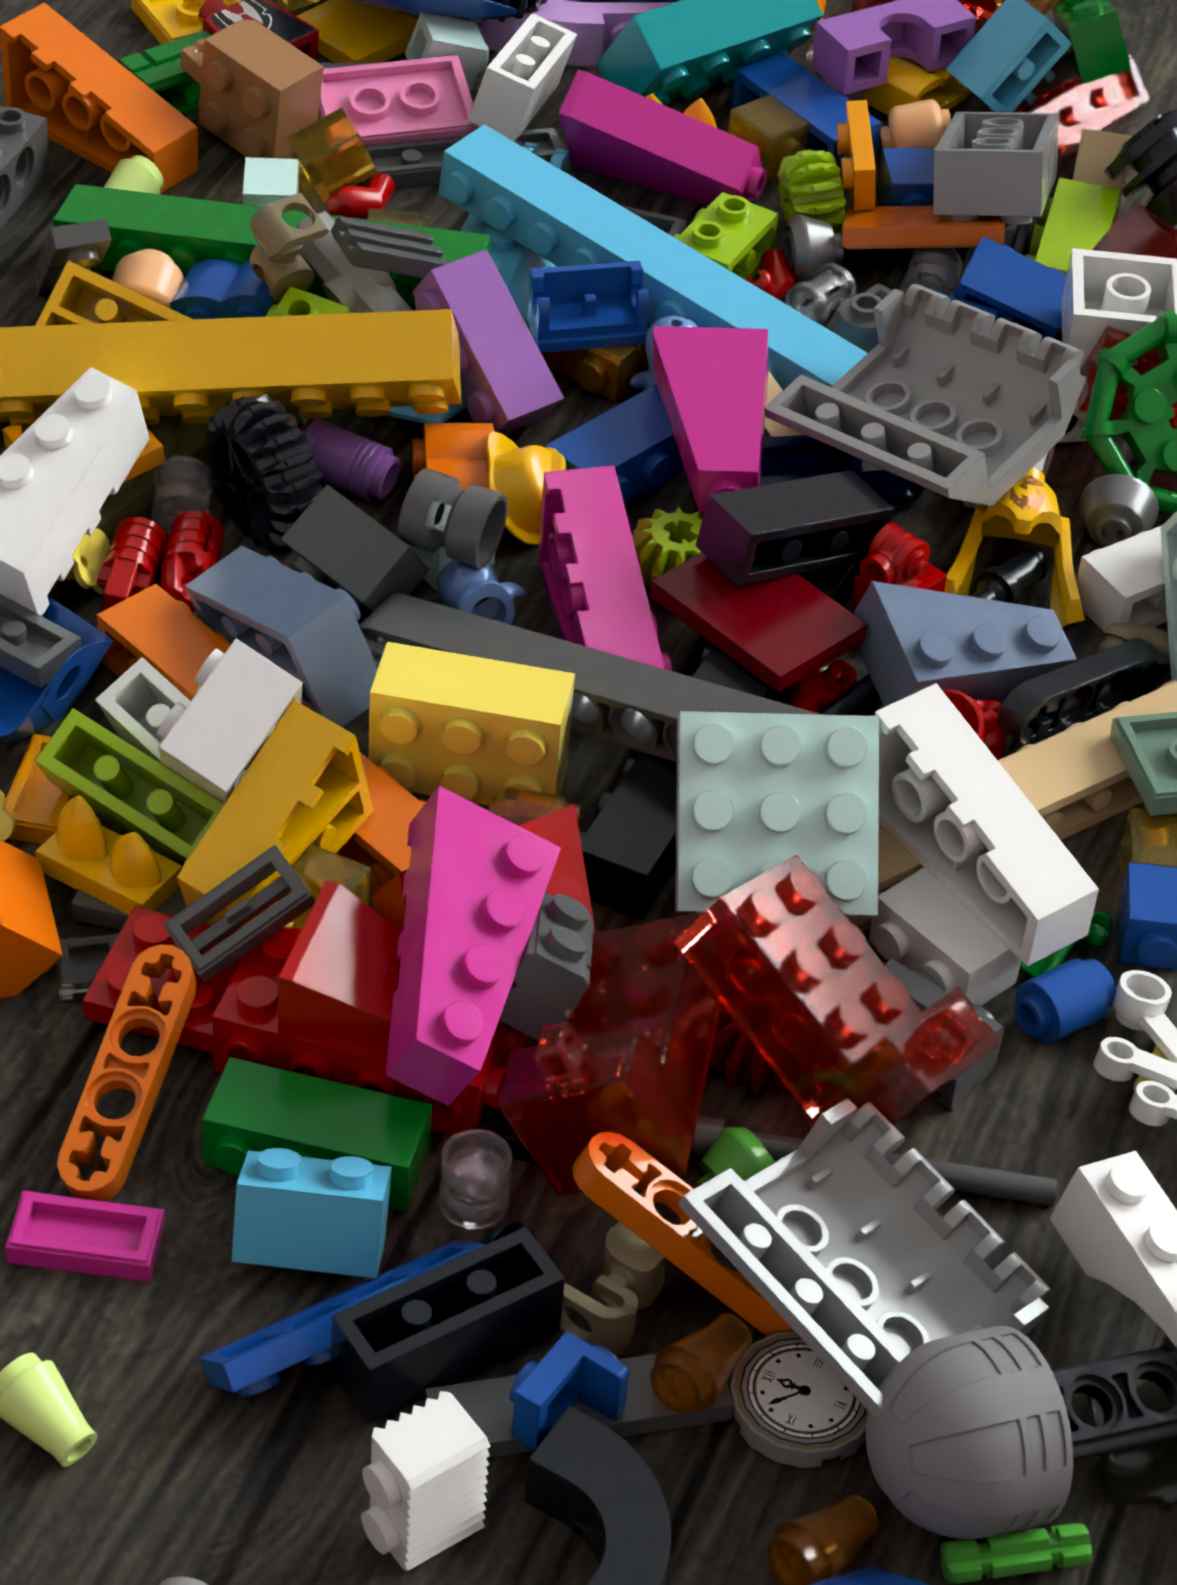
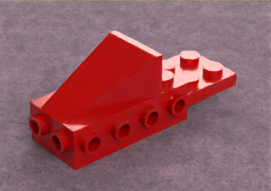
(304, 1003)

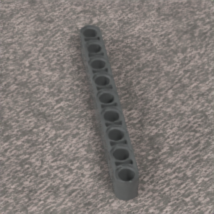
(611, 694)

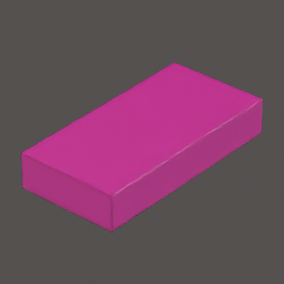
(85, 1236)

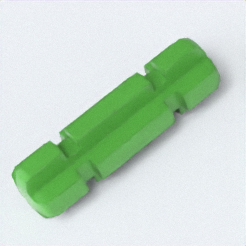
(1016, 1553)

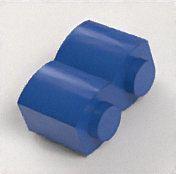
(222, 291)

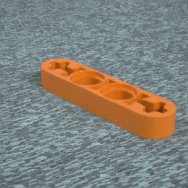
(119, 1070)
(681, 1244)

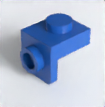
(562, 1378)

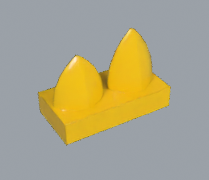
(106, 864)

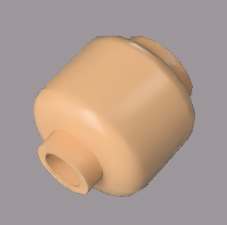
(915, 125)
(150, 275)

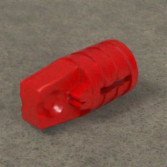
(188, 552)
(131, 559)

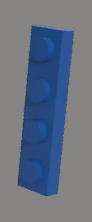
(306, 1336)

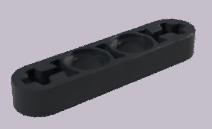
(1081, 690)

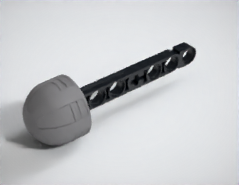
(987, 1433)

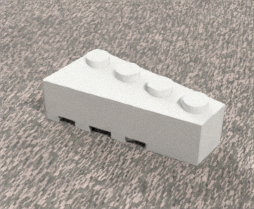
(60, 479)
(977, 828)

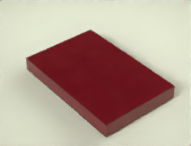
(768, 626)

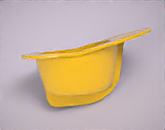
(520, 477)

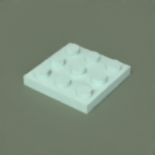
(772, 790)

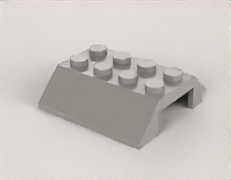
(944, 397)
(861, 1252)

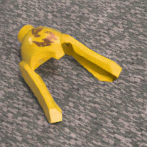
(1027, 514)

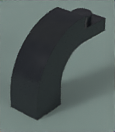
(604, 1494)

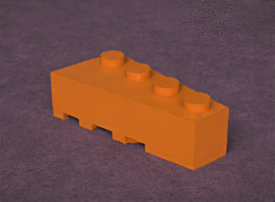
(91, 98)

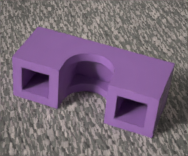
(857, 46)

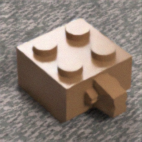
(254, 88)

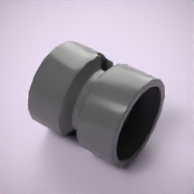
(444, 515)

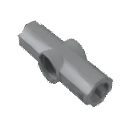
(345, 284)

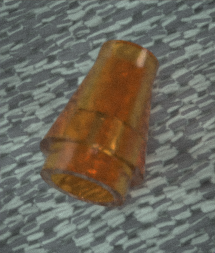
(696, 1367)
(821, 1541)

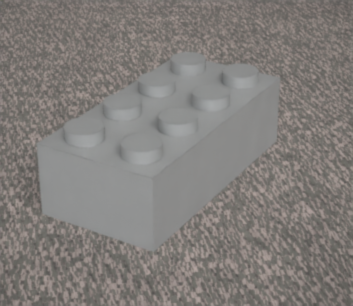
(996, 166)

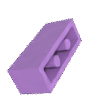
(499, 359)

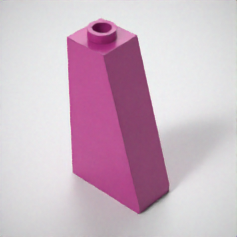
(655, 145)
(714, 403)

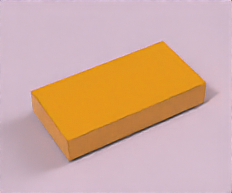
(34, 799)

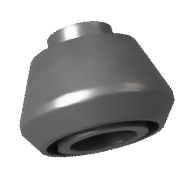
(809, 246)
(856, 321)
(1117, 508)

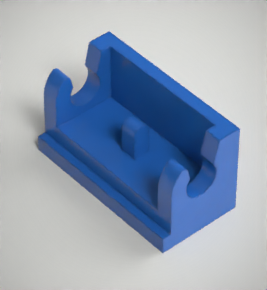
(588, 306)

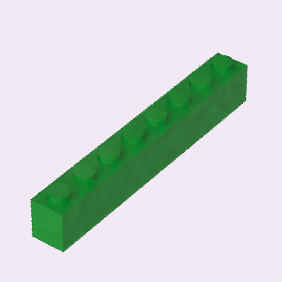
(207, 229)

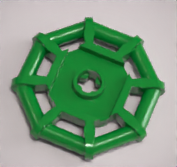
(1147, 411)

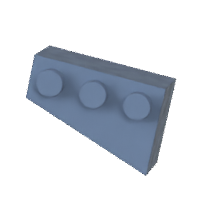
(955, 641)

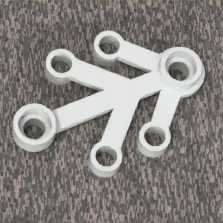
(1141, 1006)

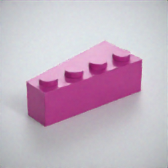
(594, 566)
(465, 929)

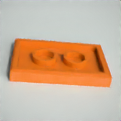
(915, 229)

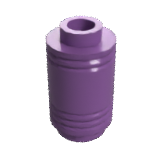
(352, 461)

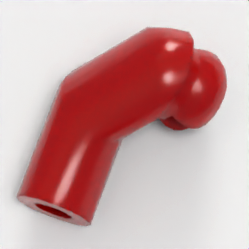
(357, 200)

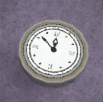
(794, 1404)

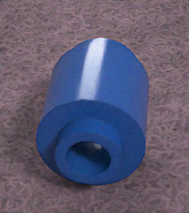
(1064, 999)

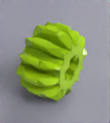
(812, 188)
(665, 541)

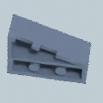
(294, 625)

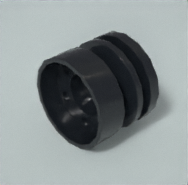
(1154, 159)

